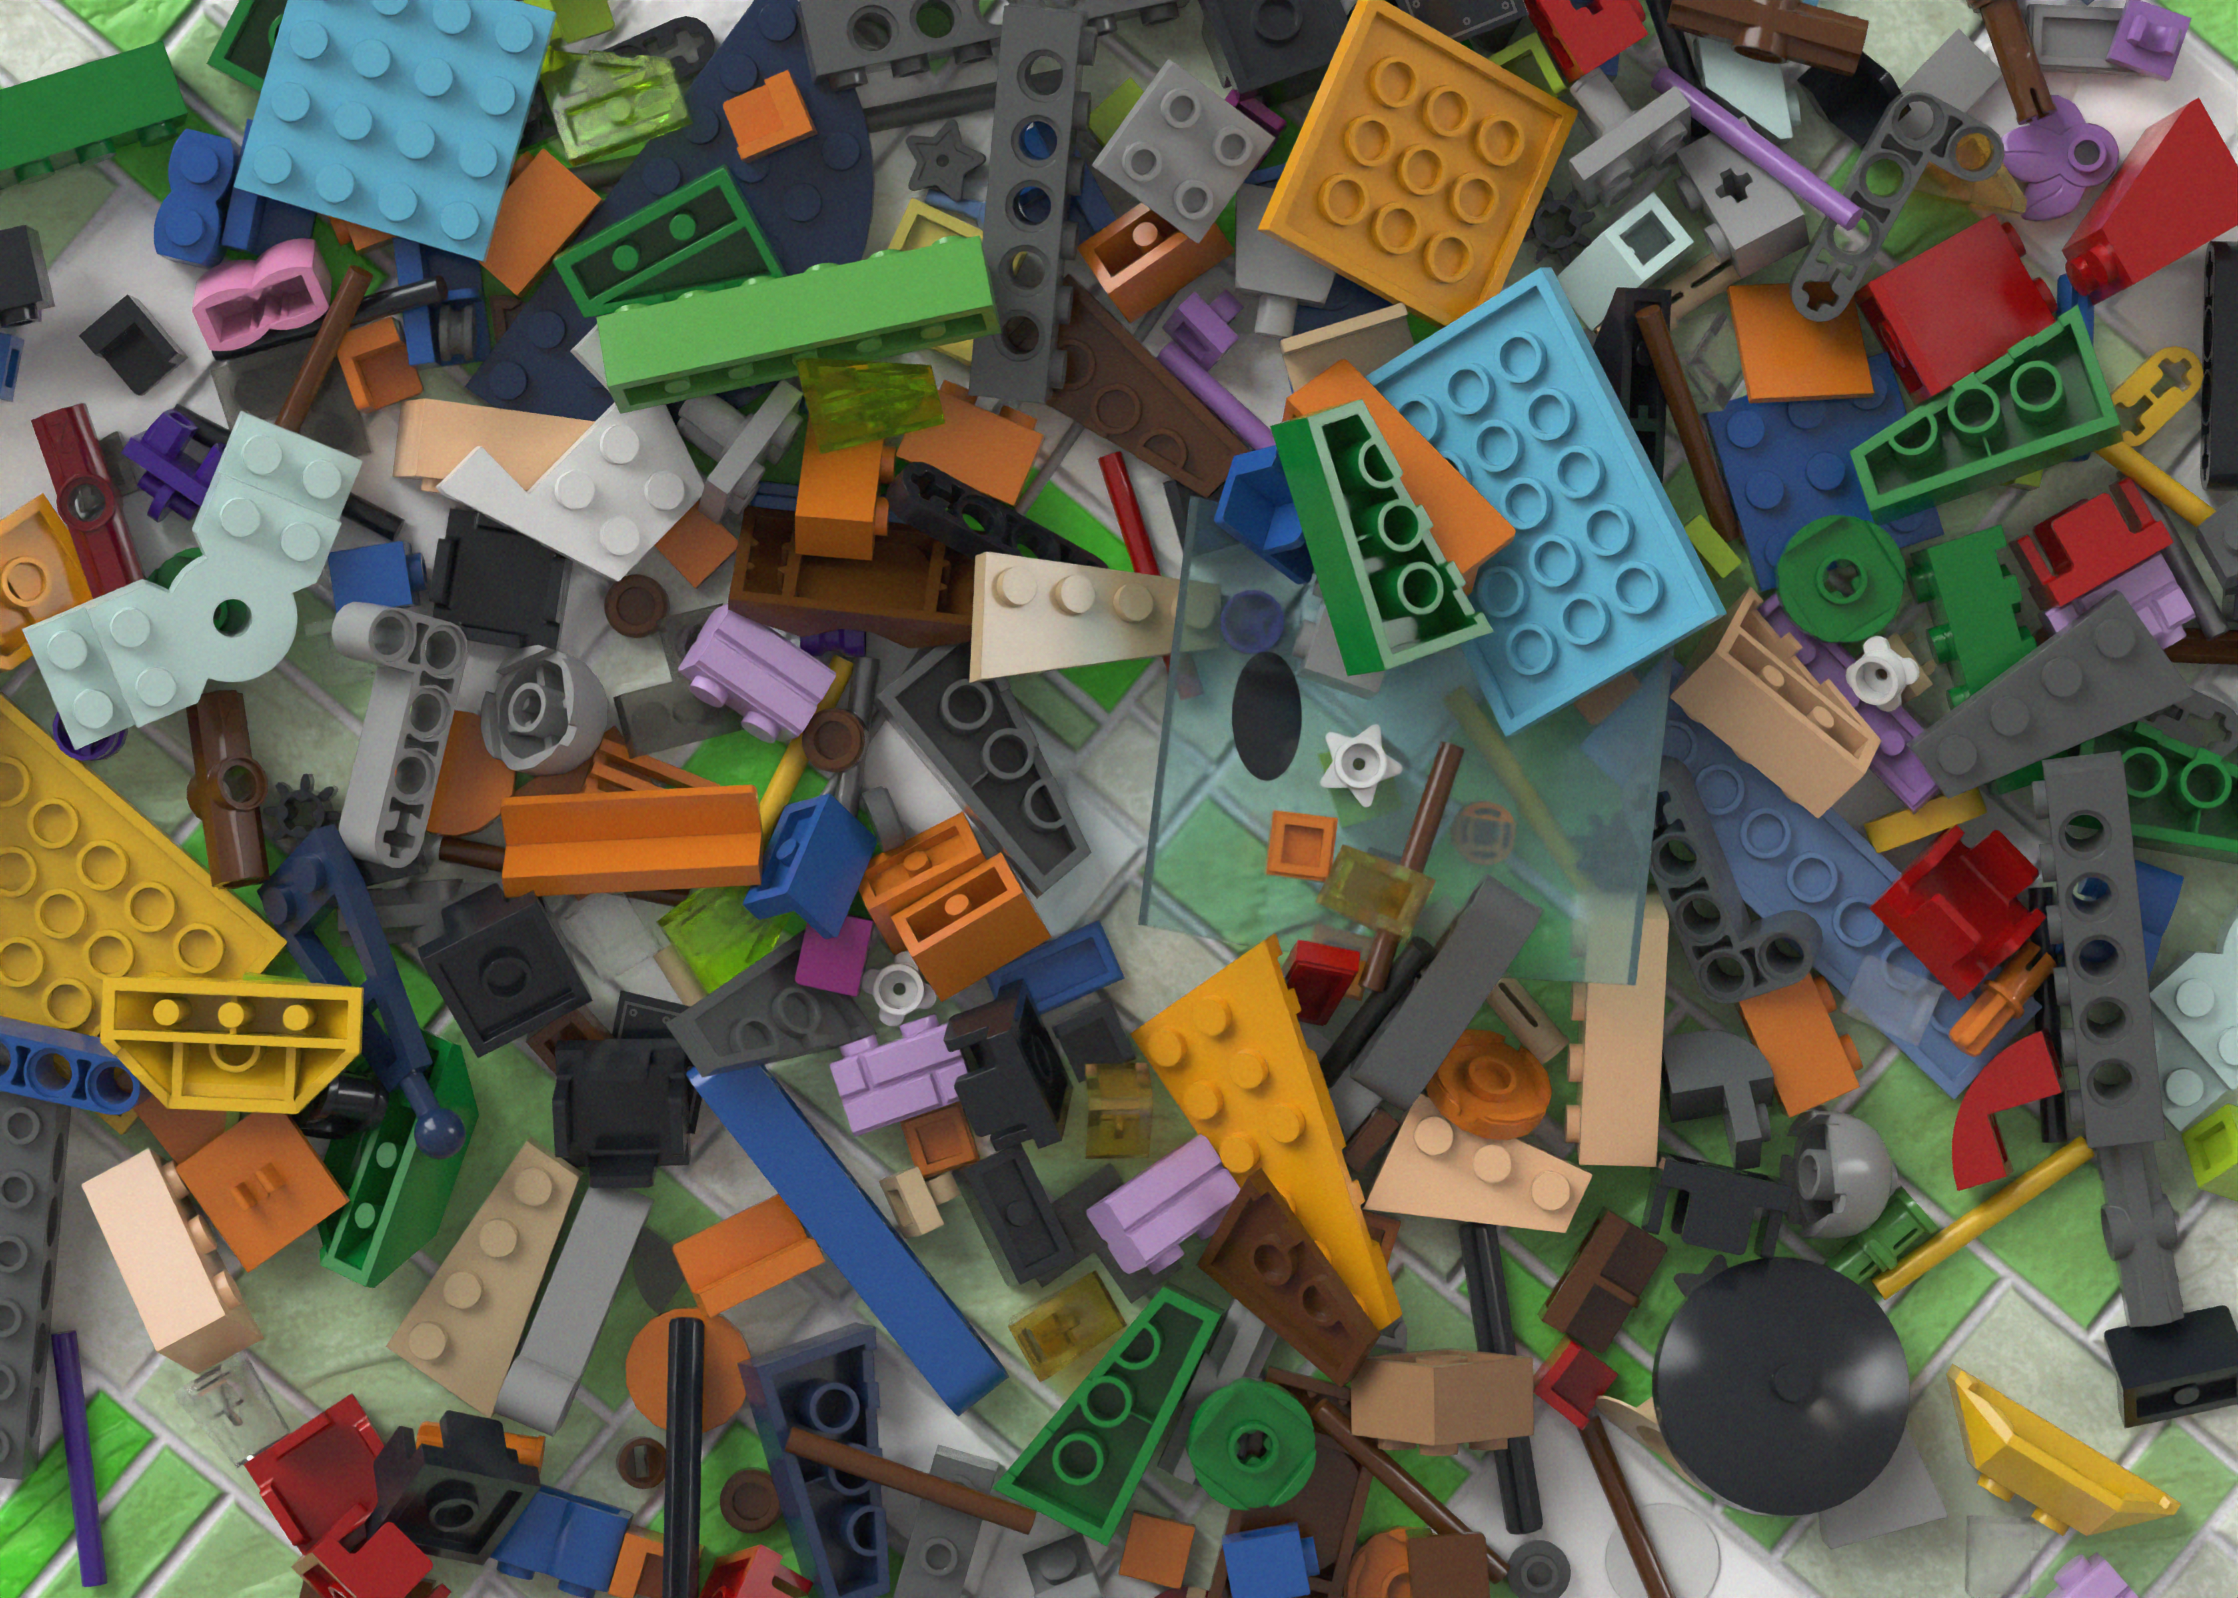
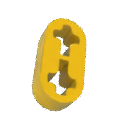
(2168, 403)
(1936, 815)

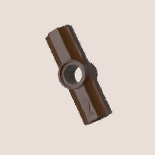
(1776, 31)
(230, 824)

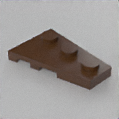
(1287, 1282)

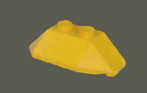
(232, 1039)
(2047, 1465)

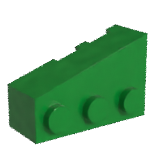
(678, 244)

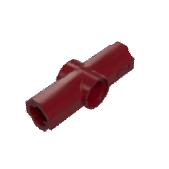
(74, 462)

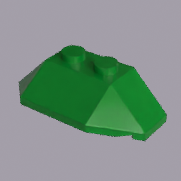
(390, 1183)

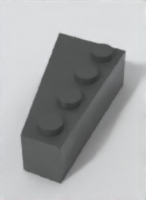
(986, 762)

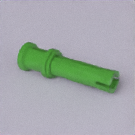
(1887, 1237)

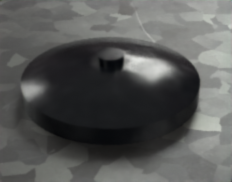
(1780, 1387)

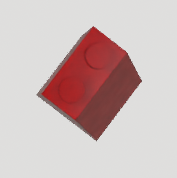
(2158, 206)
(1956, 307)

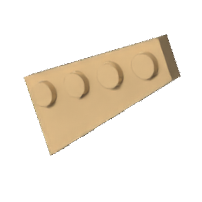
(1064, 616)
(482, 1295)

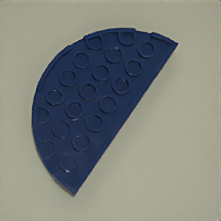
(806, 197)

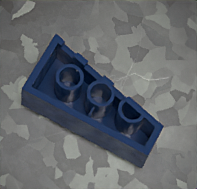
(830, 1515)

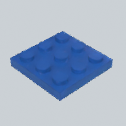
(1795, 466)

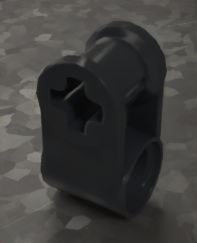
(345, 1107)

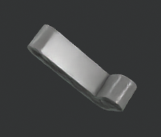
(385, 812)
(574, 1309)

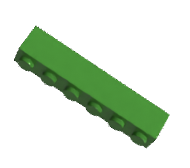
(830, 311)

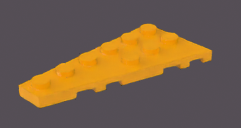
(1260, 1098)

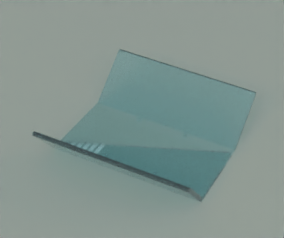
(1544, 811)

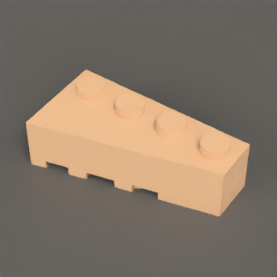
(1620, 1056)

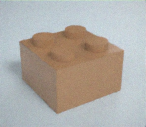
(1443, 1400)

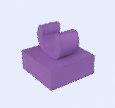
(2148, 39)
(1204, 328)

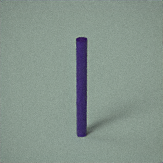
(79, 1458)

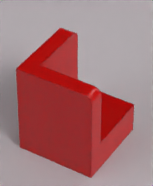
(1572, 1380)

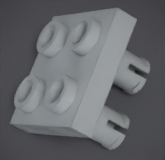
(1624, 139)
(1183, 151)
(739, 444)

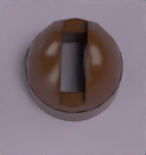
(654, 1462)

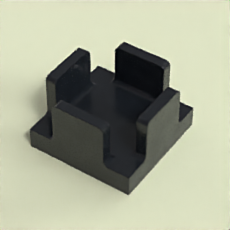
(1272, 45)
(499, 583)
(503, 967)
(1020, 1080)
(621, 1109)
(1716, 1204)
(453, 1497)

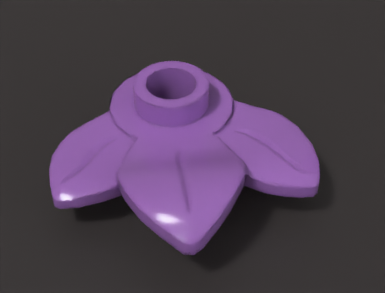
(2046, 160)

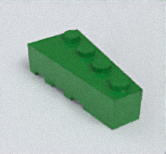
(88, 114)
(2177, 794)
(1108, 1429)

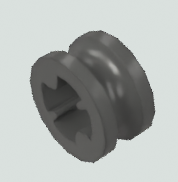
(458, 332)

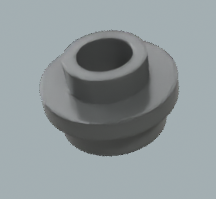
(1533, 1552)

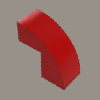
(2012, 1078)

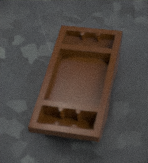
(908, 593)
(1324, 1508)

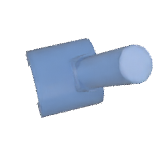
(969, 208)

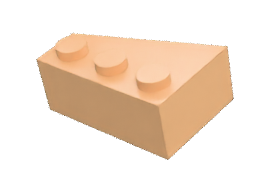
(440, 434)
(1773, 710)
(1459, 1176)
(170, 1263)

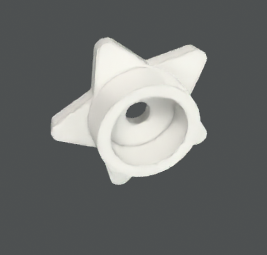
(1369, 749)

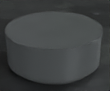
(883, 818)

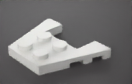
(603, 496)

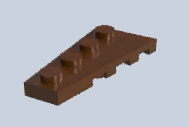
(1133, 398)

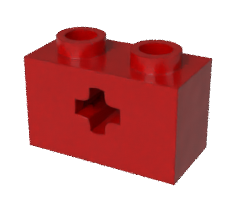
(1589, 35)

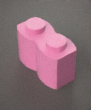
(248, 297)

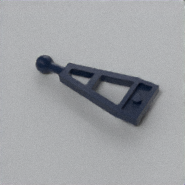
(297, 900)

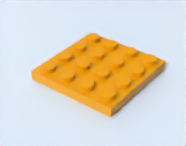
(1417, 166)

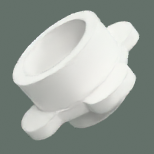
(1867, 683)
(894, 1006)

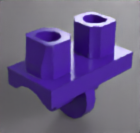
(179, 475)

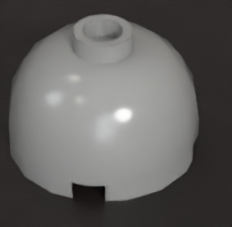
(544, 712)
(1837, 1175)

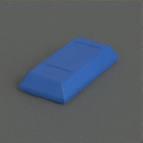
(1063, 968)

